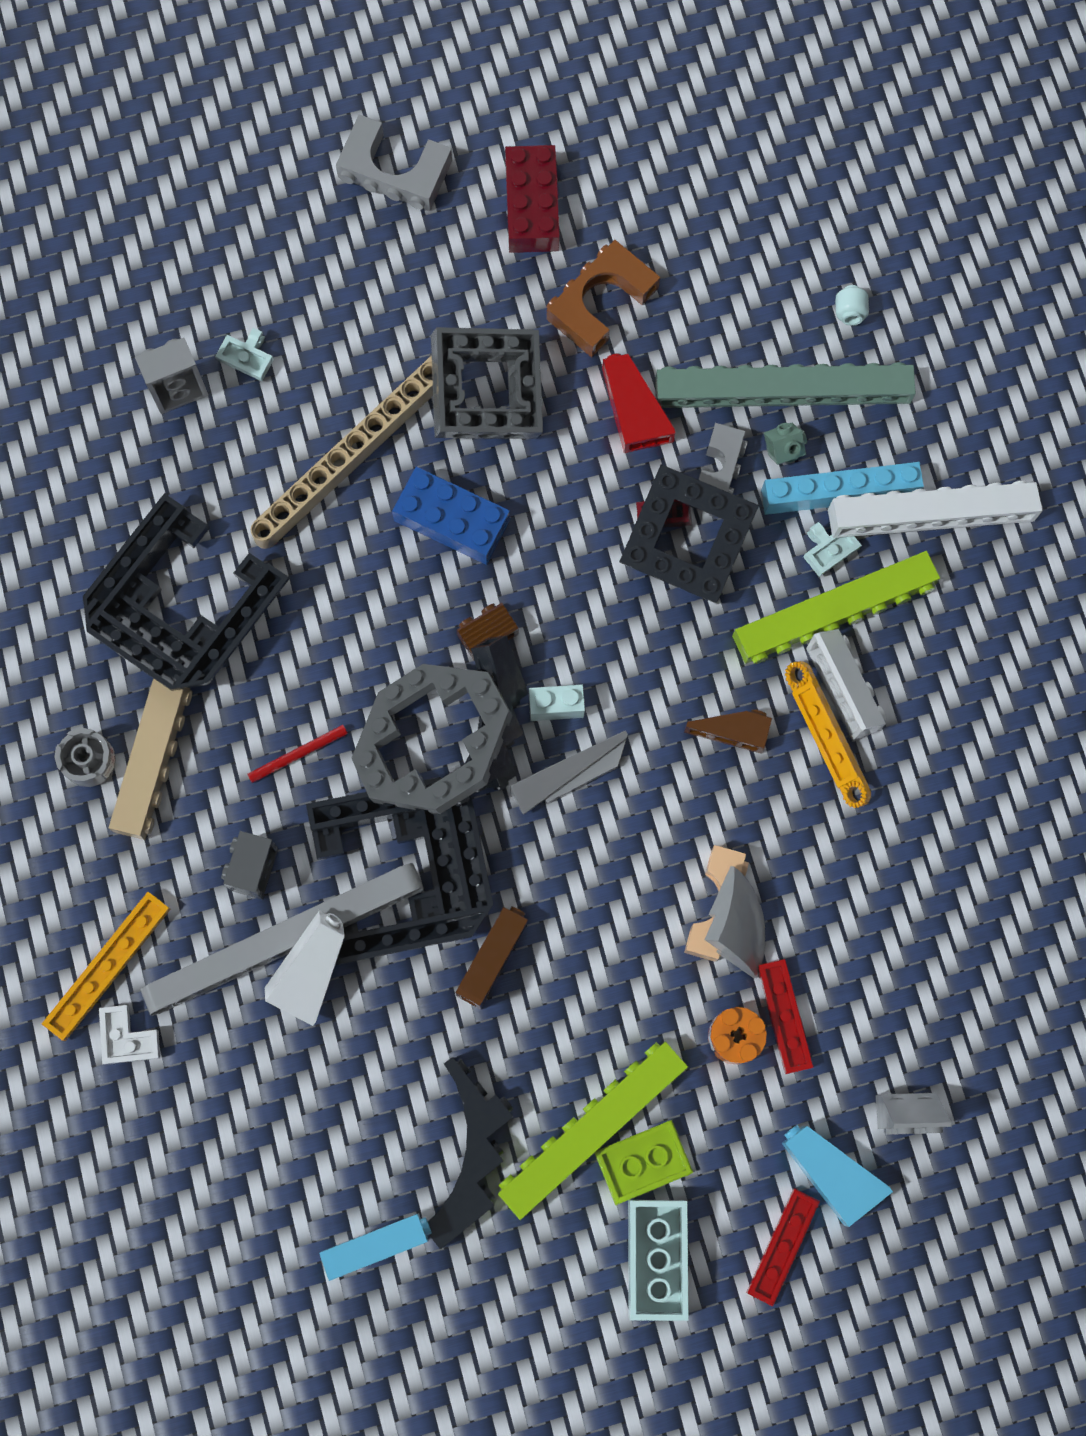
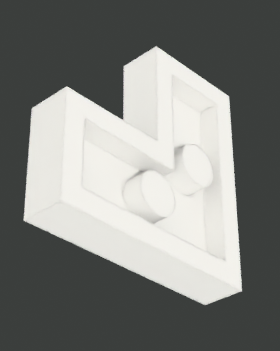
(119, 1043)

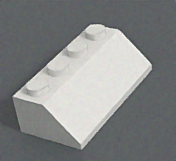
(845, 684)

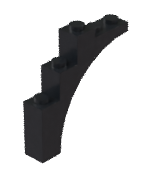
(497, 659)
(468, 1198)

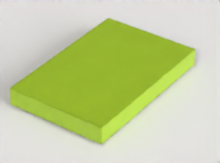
(643, 1162)

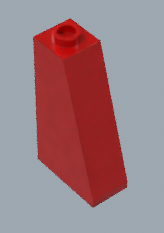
(635, 408)

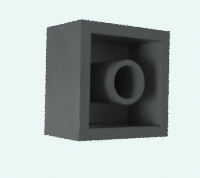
(250, 864)

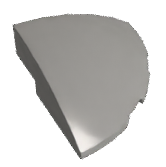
(738, 924)

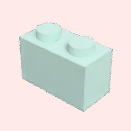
(556, 702)

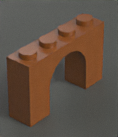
(612, 266)

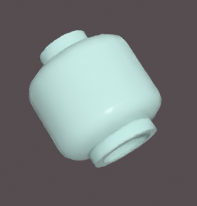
(852, 305)

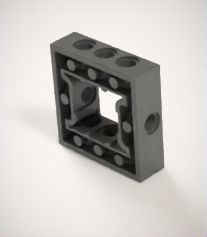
(522, 352)

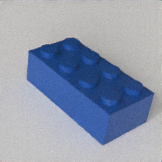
(451, 515)

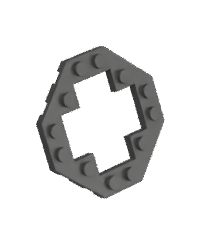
(482, 744)

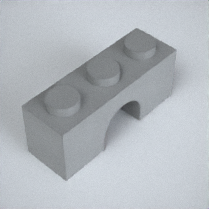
(725, 446)

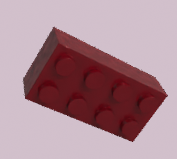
(532, 198)

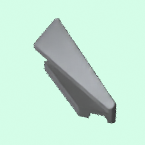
(569, 773)

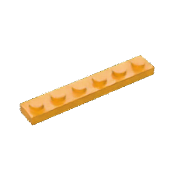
(106, 966)

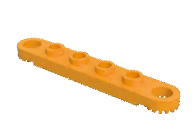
(827, 734)

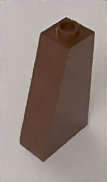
(492, 957)

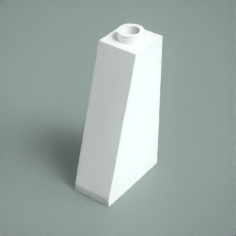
(306, 971)

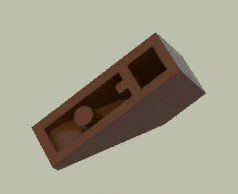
(738, 729)

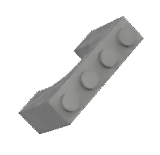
(416, 187)

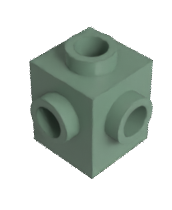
(785, 443)

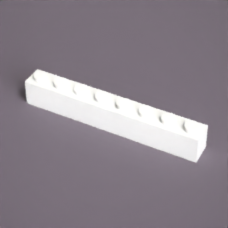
(934, 509)

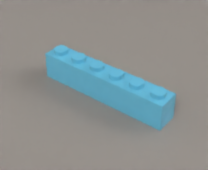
(820, 489)

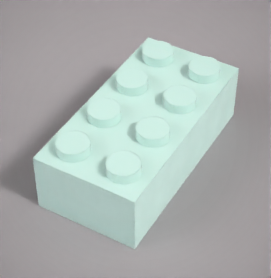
(657, 1260)

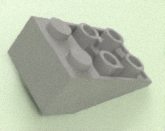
(911, 1113)

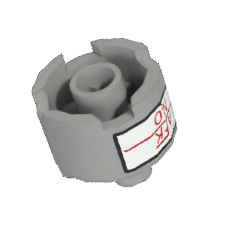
(74, 747)

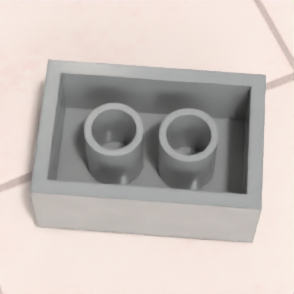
(171, 375)

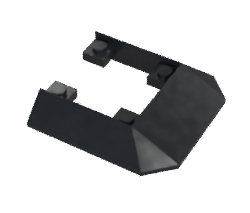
(121, 594)
(456, 865)

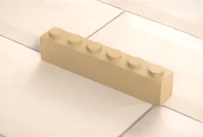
(149, 761)

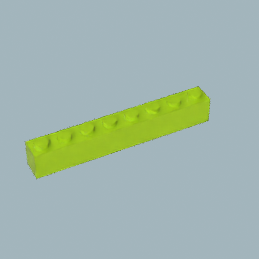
(836, 607)
(592, 1130)

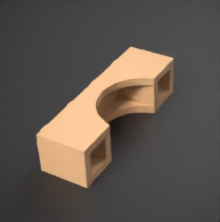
(717, 869)

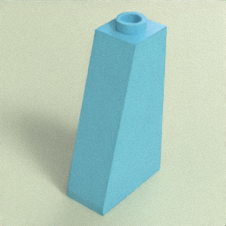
(838, 1178)
(375, 1246)

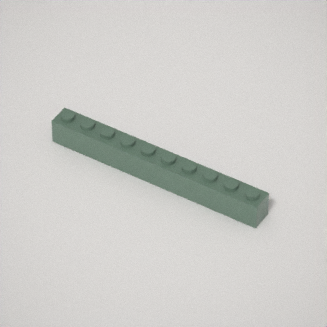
(785, 385)

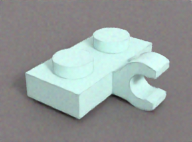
(246, 356)
(829, 550)

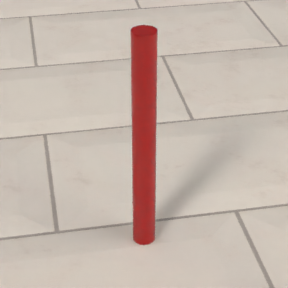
(297, 753)

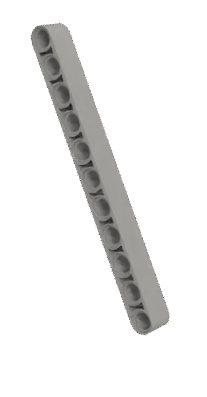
(278, 940)

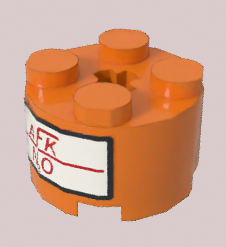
(751, 1028)

